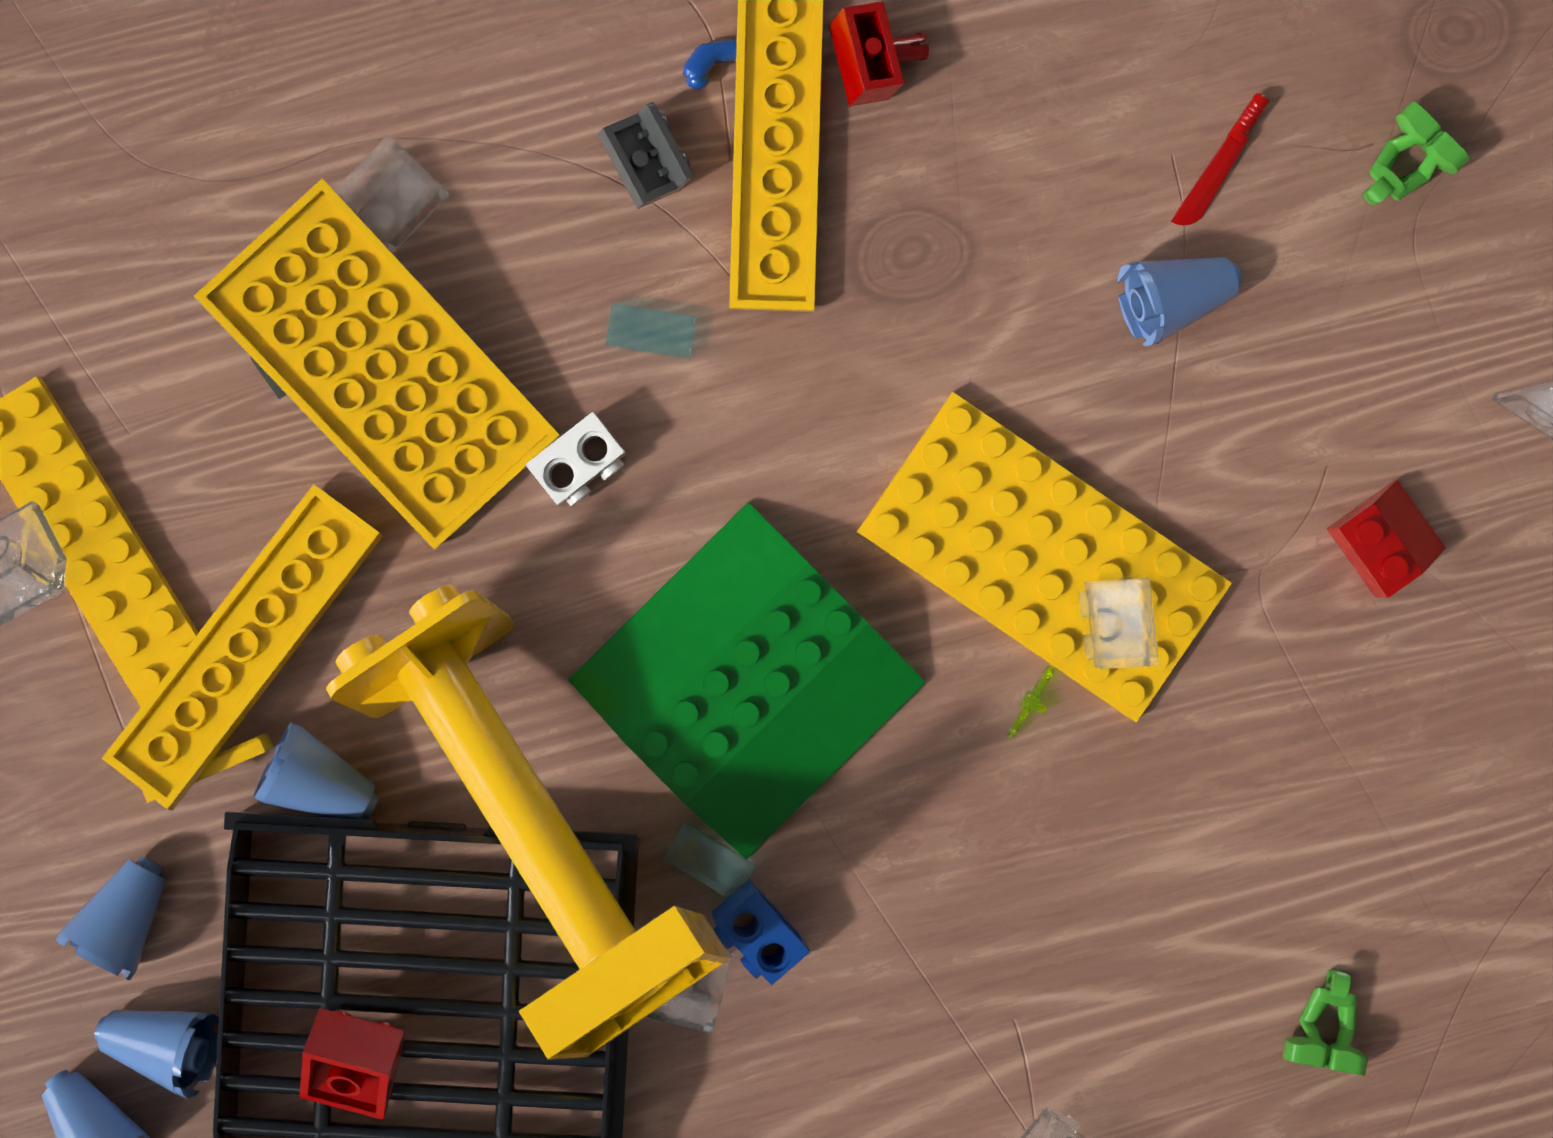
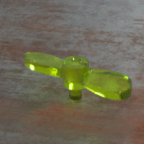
(1031, 702)

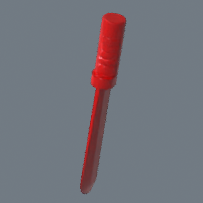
(1213, 176)

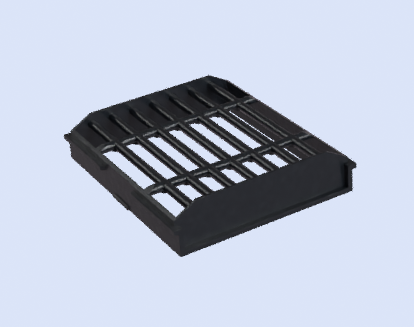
(331, 957)

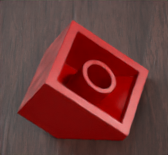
(1387, 540)
(350, 1063)

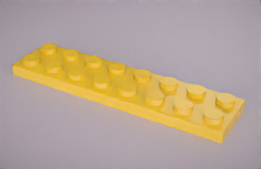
(776, 155)
(106, 559)
(242, 648)

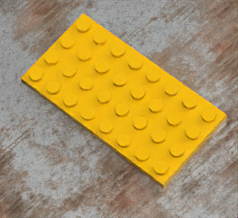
(377, 364)
(1022, 539)

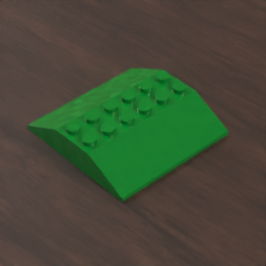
(746, 681)

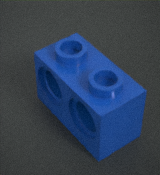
(765, 928)

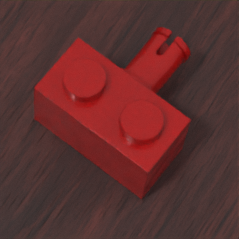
(870, 54)

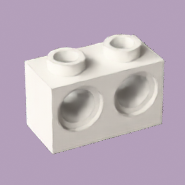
(571, 450)

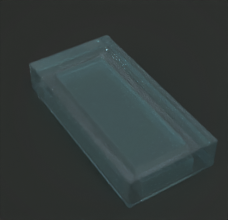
(650, 331)
(709, 860)

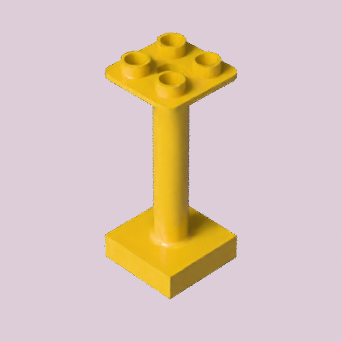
(621, 969)

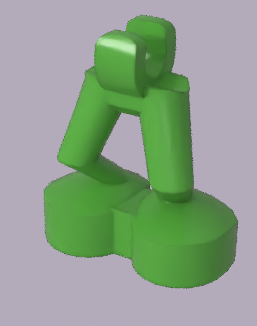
(1420, 130)
(1311, 1049)

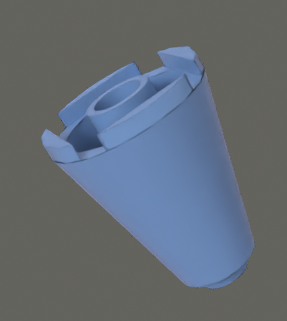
(1174, 293)
(314, 779)
(117, 918)
(162, 1045)
(83, 1111)

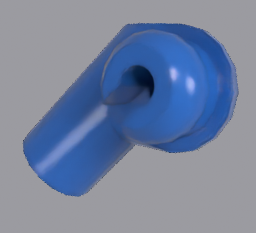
(704, 58)

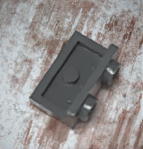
(646, 155)

